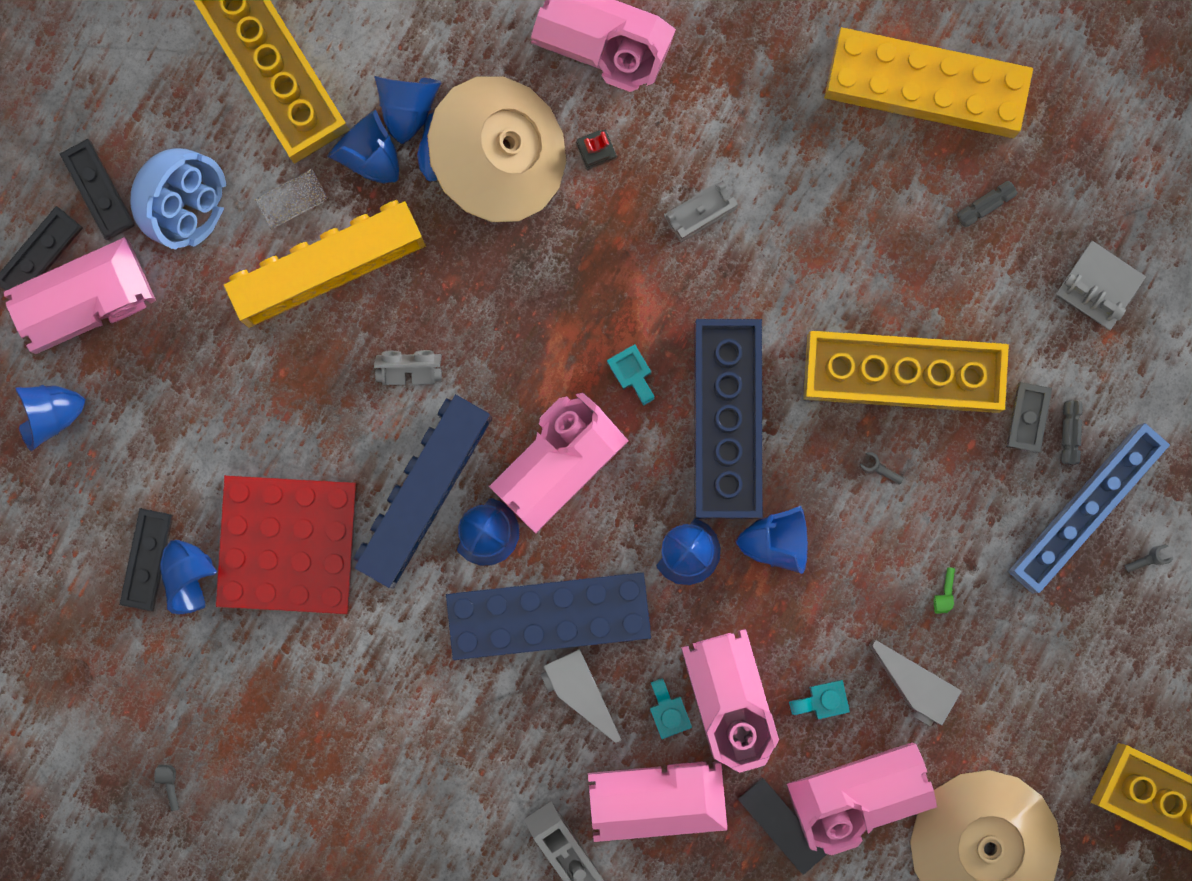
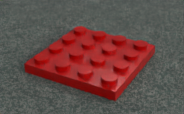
(286, 544)

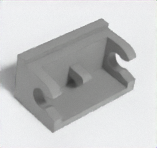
(701, 211)

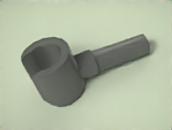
(881, 469)
(1152, 558)
(166, 775)

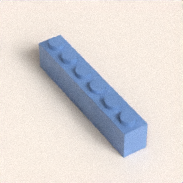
(1088, 508)

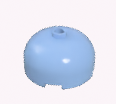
(167, 185)

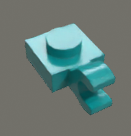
(631, 370)
(825, 699)
(669, 713)

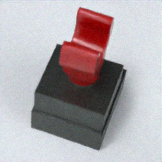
(596, 149)

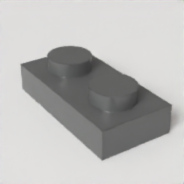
(1029, 417)

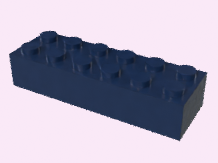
(728, 419)
(423, 491)
(548, 616)

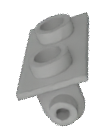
(420, 364)

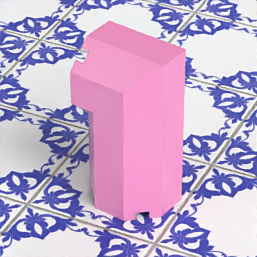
(608, 36)
(79, 295)
(567, 454)
(731, 701)
(860, 796)
(657, 803)

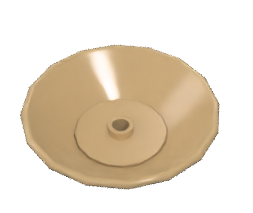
(476, 165)
(982, 810)

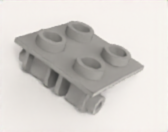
(1101, 285)

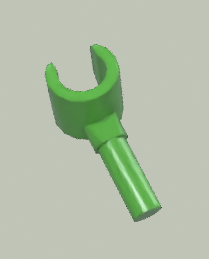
(945, 602)

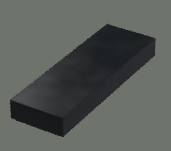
(97, 189)
(40, 249)
(144, 561)
(780, 825)

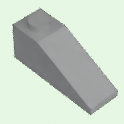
(577, 688)
(920, 689)
(561, 845)

